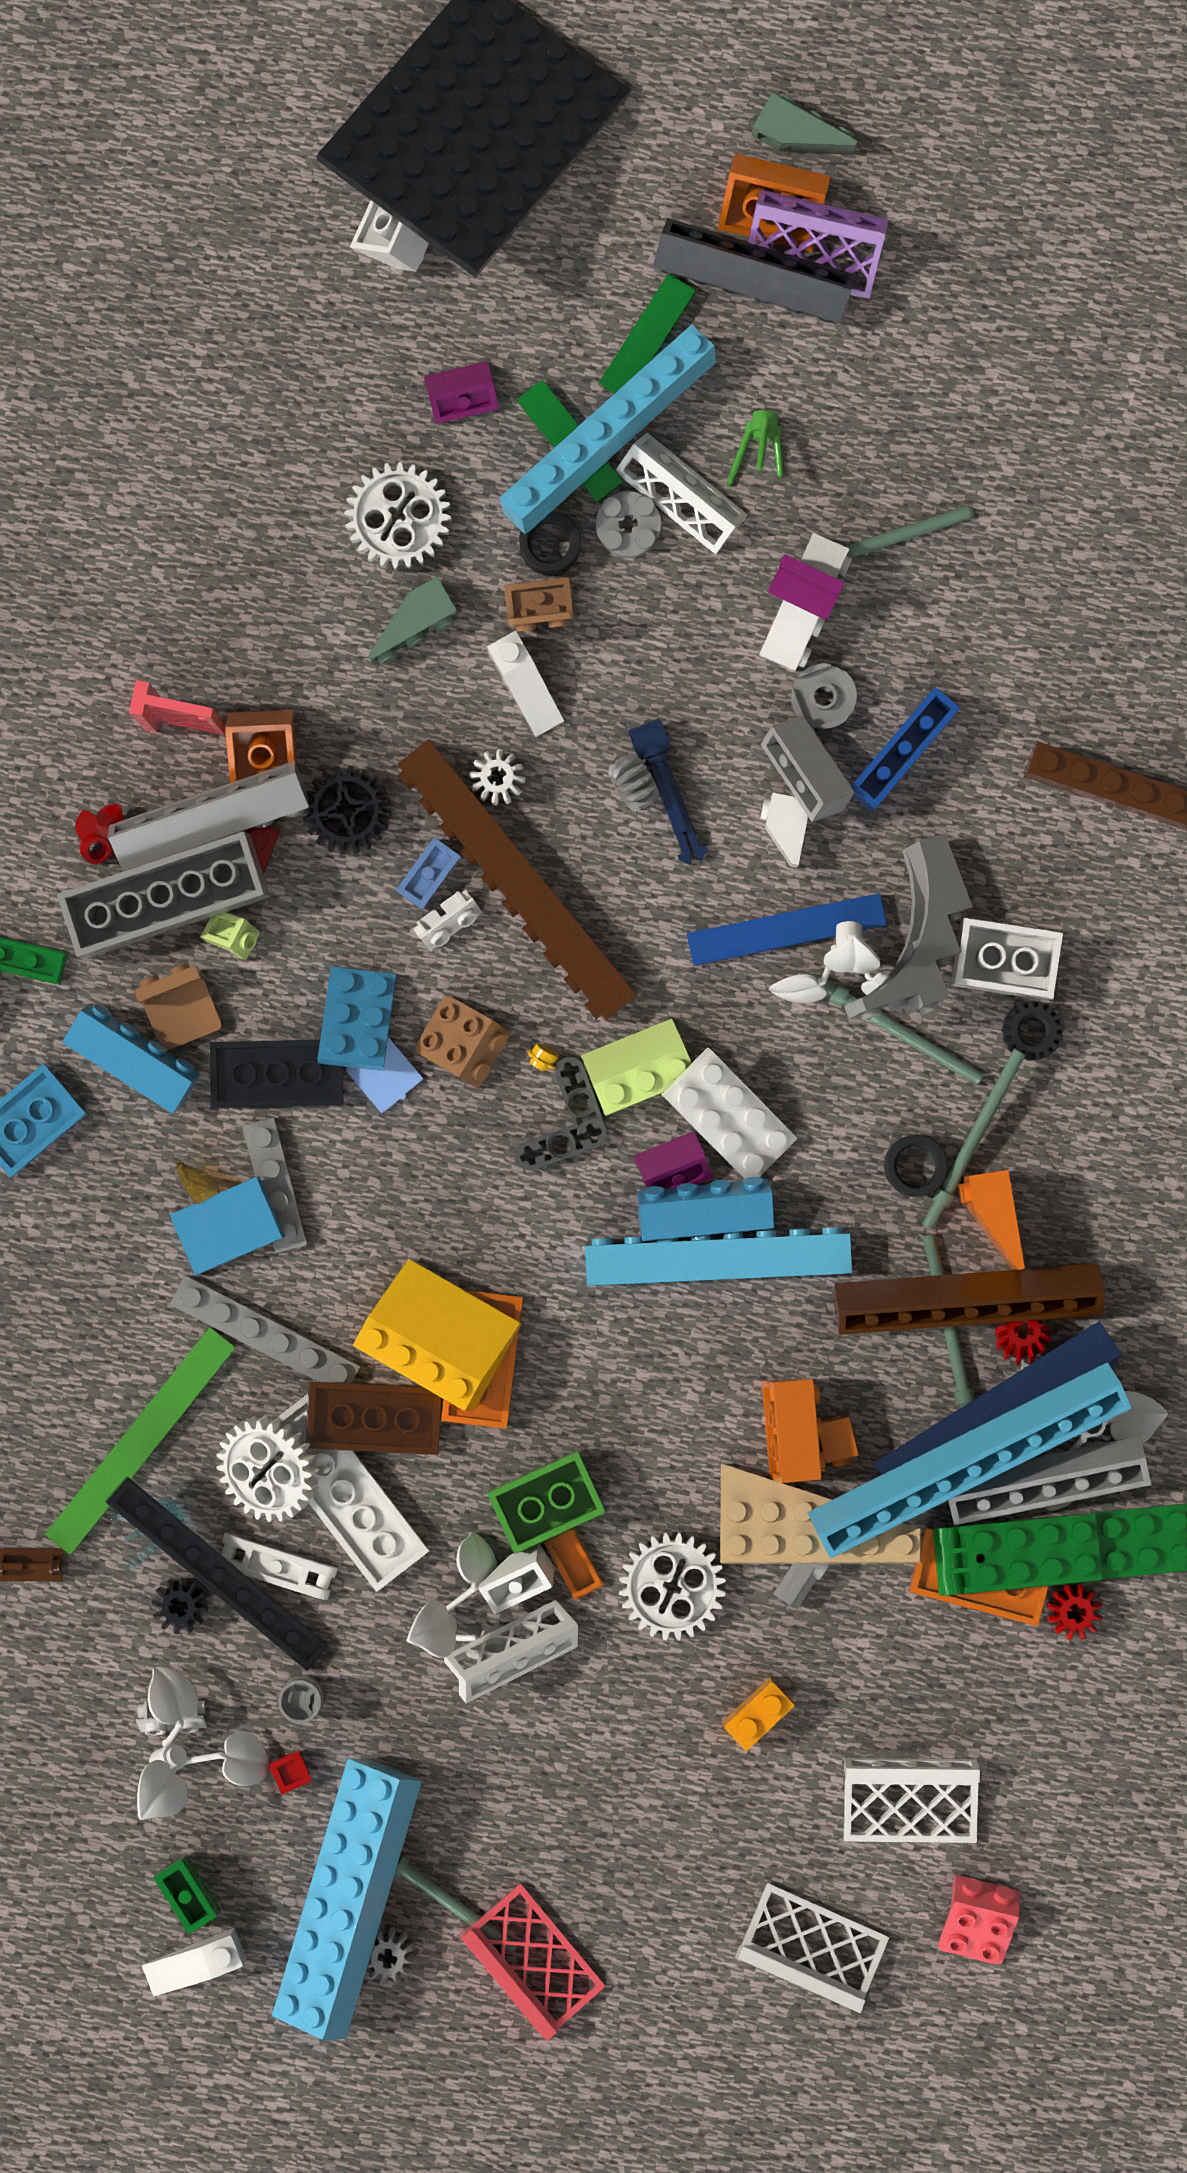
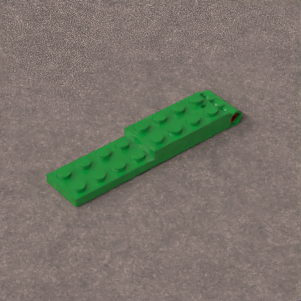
(1061, 1549)

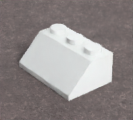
(388, 240)

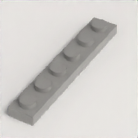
(262, 1333)

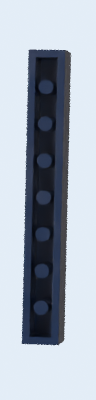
(1068, 1361)

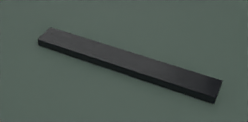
(216, 1573)

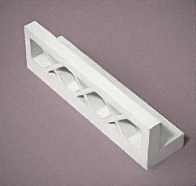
(665, 467)
(519, 1654)

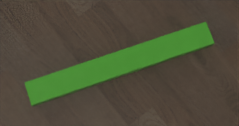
(141, 1439)

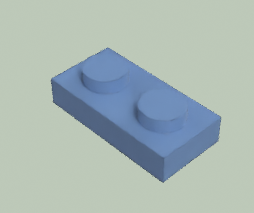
(428, 873)

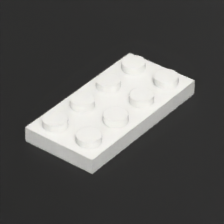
(729, 1115)

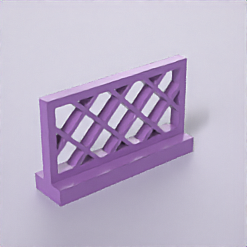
(827, 221)

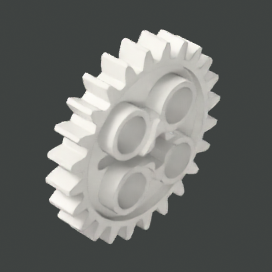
(371, 501)
(246, 1447)
(700, 1597)

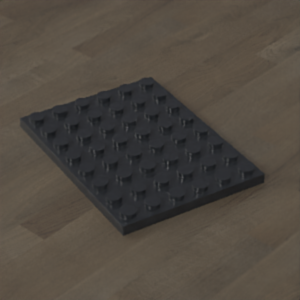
(473, 127)

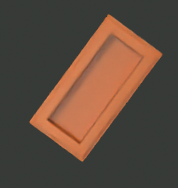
(573, 1563)

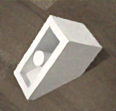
(785, 825)
(518, 1579)

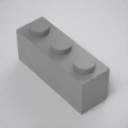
(807, 768)

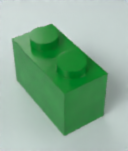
(187, 1893)

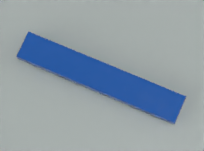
(783, 929)

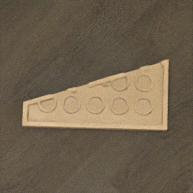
(771, 1525)

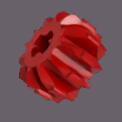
(1023, 1349)
(1081, 1601)

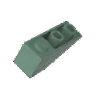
(794, 130)
(419, 613)

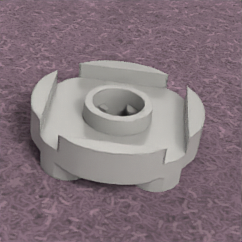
(614, 511)
(831, 680)

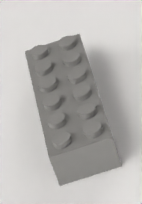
(163, 895)

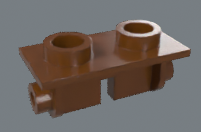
(31, 1564)

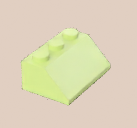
(636, 1066)

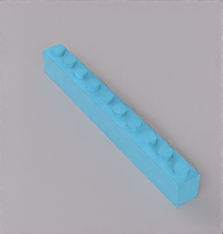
(969, 1460)

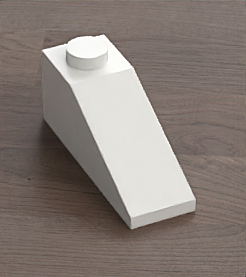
(525, 683)
(195, 1963)

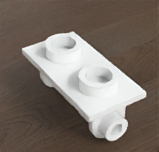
(437, 930)
(154, 1728)

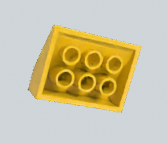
(437, 1335)

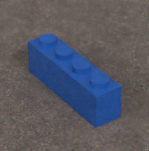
(904, 749)

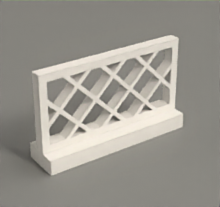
(917, 1773)
(803, 1976)

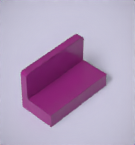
(461, 392)
(805, 587)
(674, 1163)

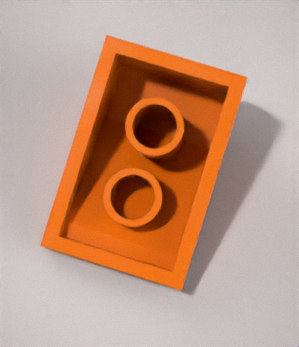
(259, 741)
(992, 1206)

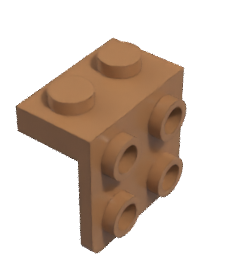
(539, 602)
(179, 1006)
(462, 1041)

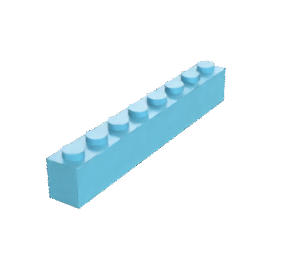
(608, 429)
(719, 1258)

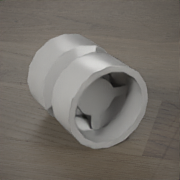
(301, 1699)

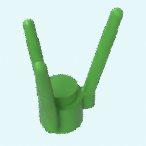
(763, 428)

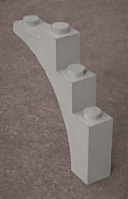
(936, 903)

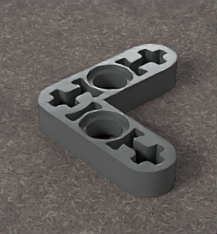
(579, 1121)

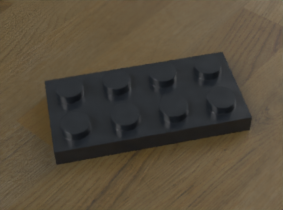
(272, 1075)

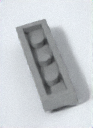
(271, 1166)

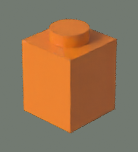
(838, 1441)

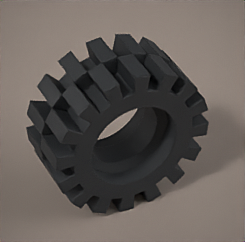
(1049, 1019)

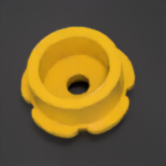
(543, 1057)

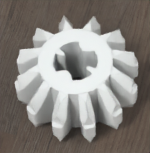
(486, 775)

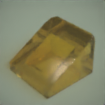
(196, 1182)

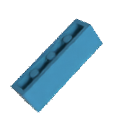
(131, 1057)
(705, 1209)

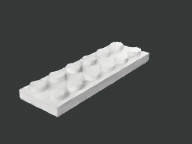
(357, 1509)

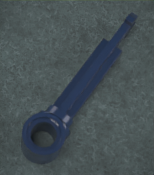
(650, 743)

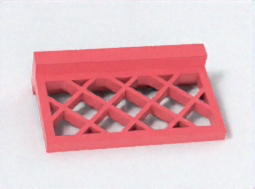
(150, 709)
(509, 1980)

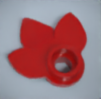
(95, 828)

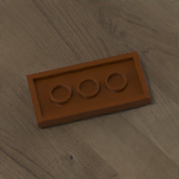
(372, 1418)

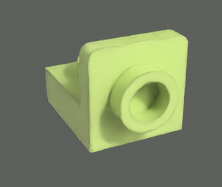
(231, 934)

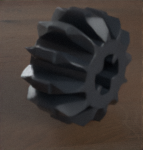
(176, 1616)

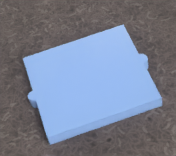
(390, 1085)

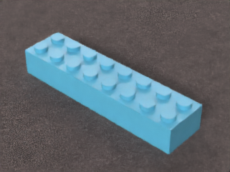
(346, 1899)

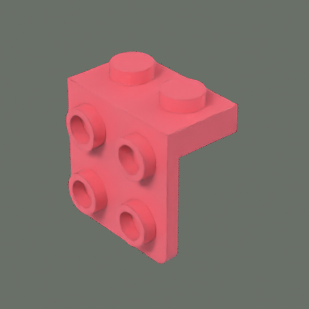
(980, 1920)

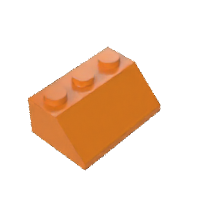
(743, 188)
(792, 1429)

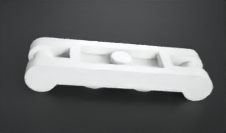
(279, 1566)

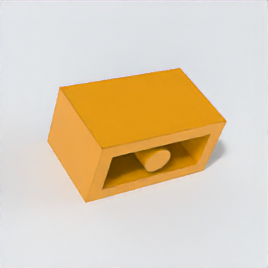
(758, 1714)

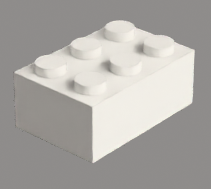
(1007, 959)

